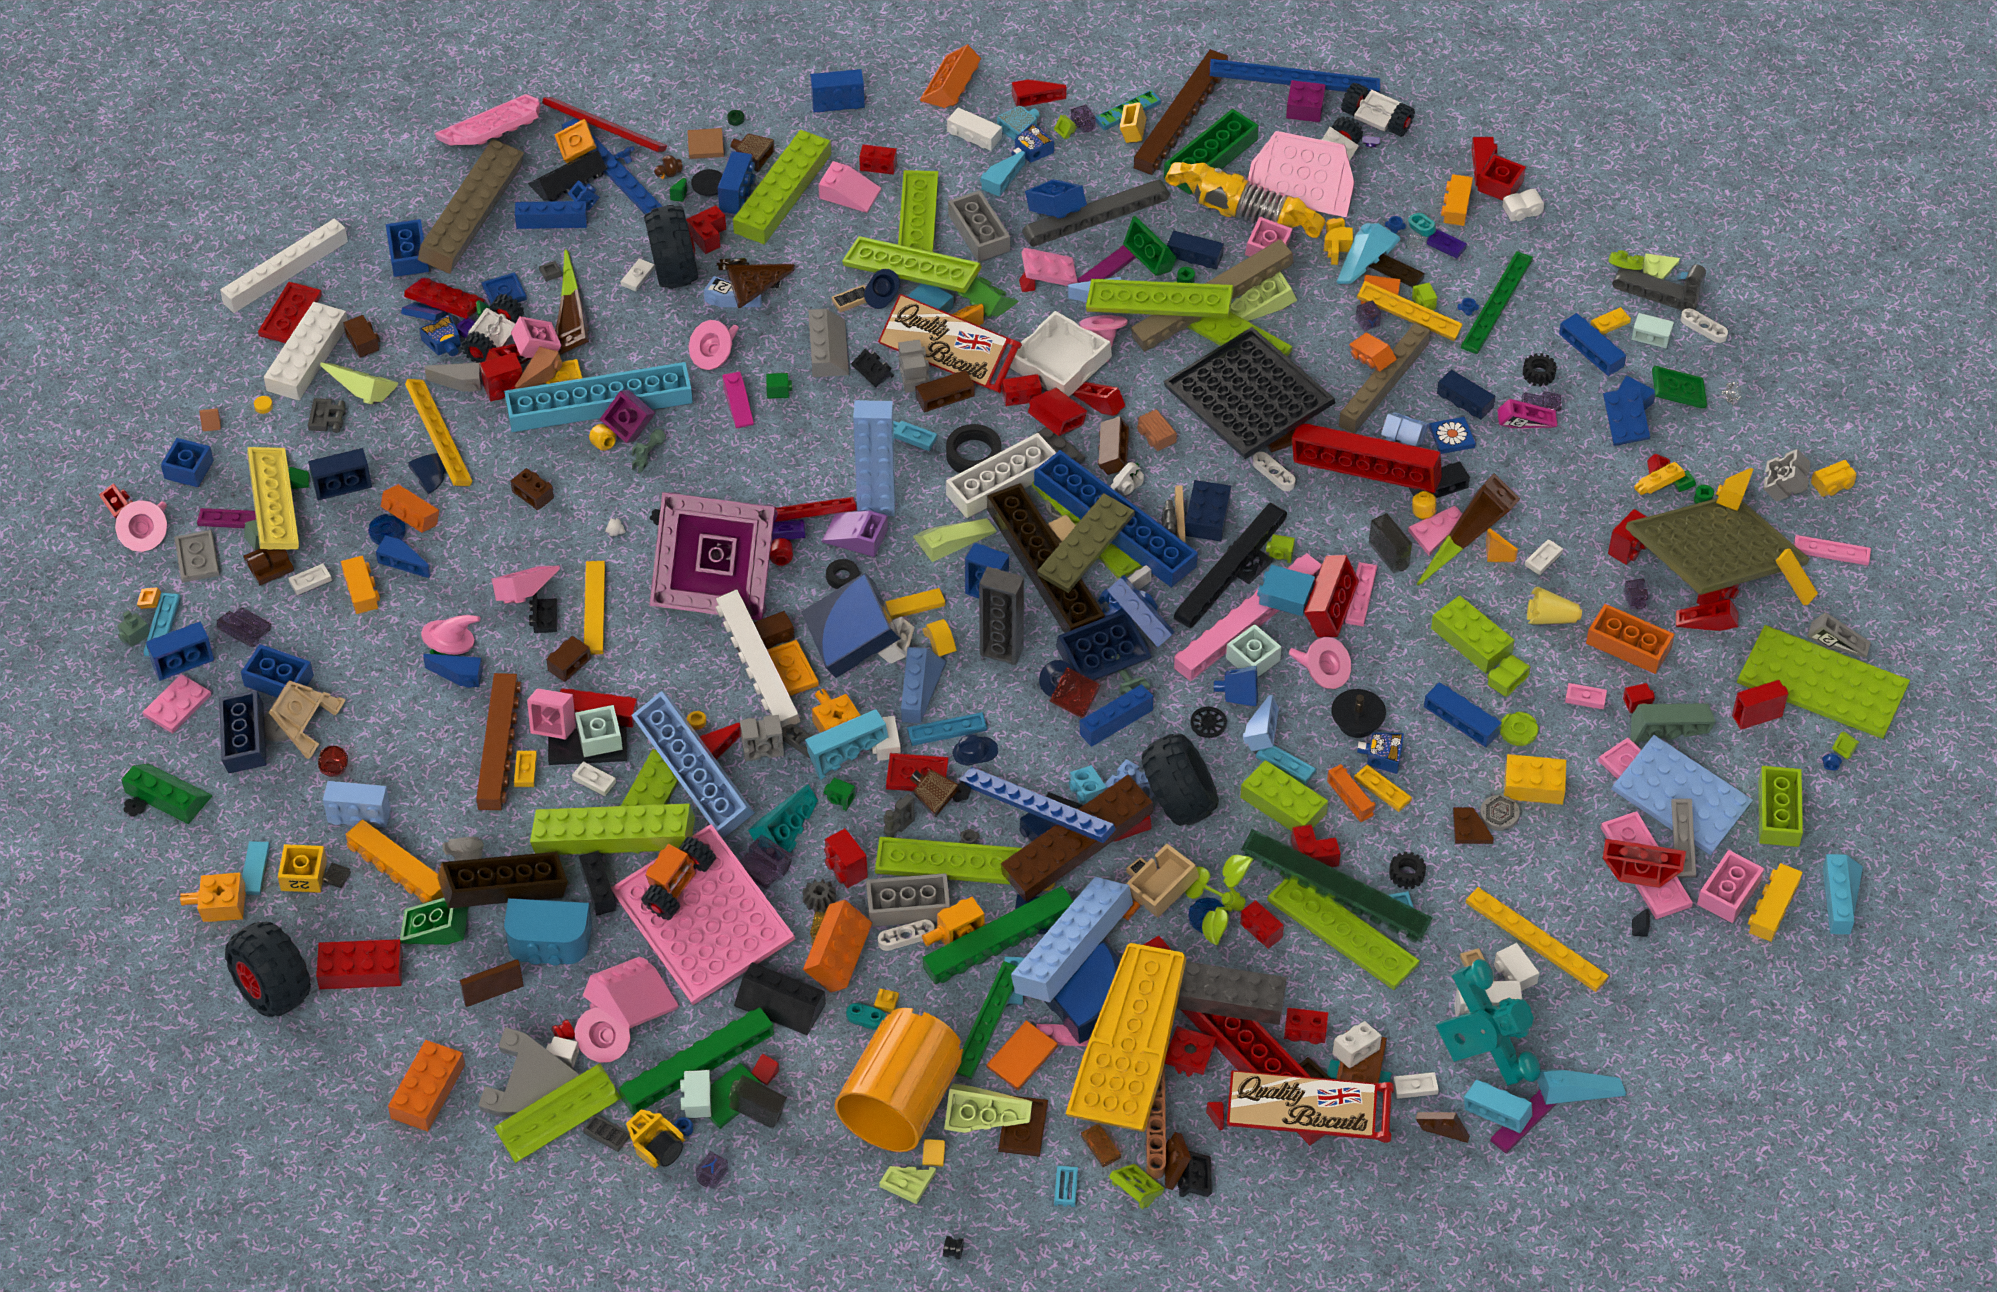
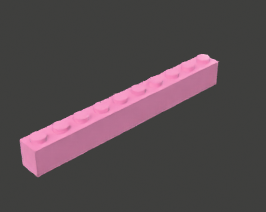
(1213, 642)

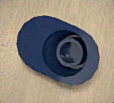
(881, 288)
(974, 750)

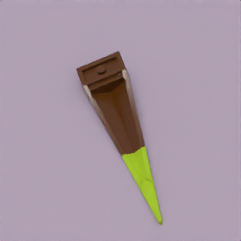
(571, 321)
(1486, 508)

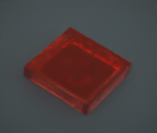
(1075, 693)

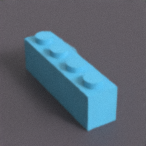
(845, 741)
(1842, 885)

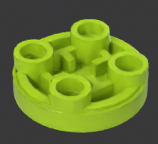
(1626, 261)

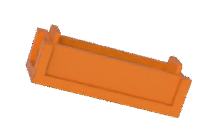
(1350, 793)

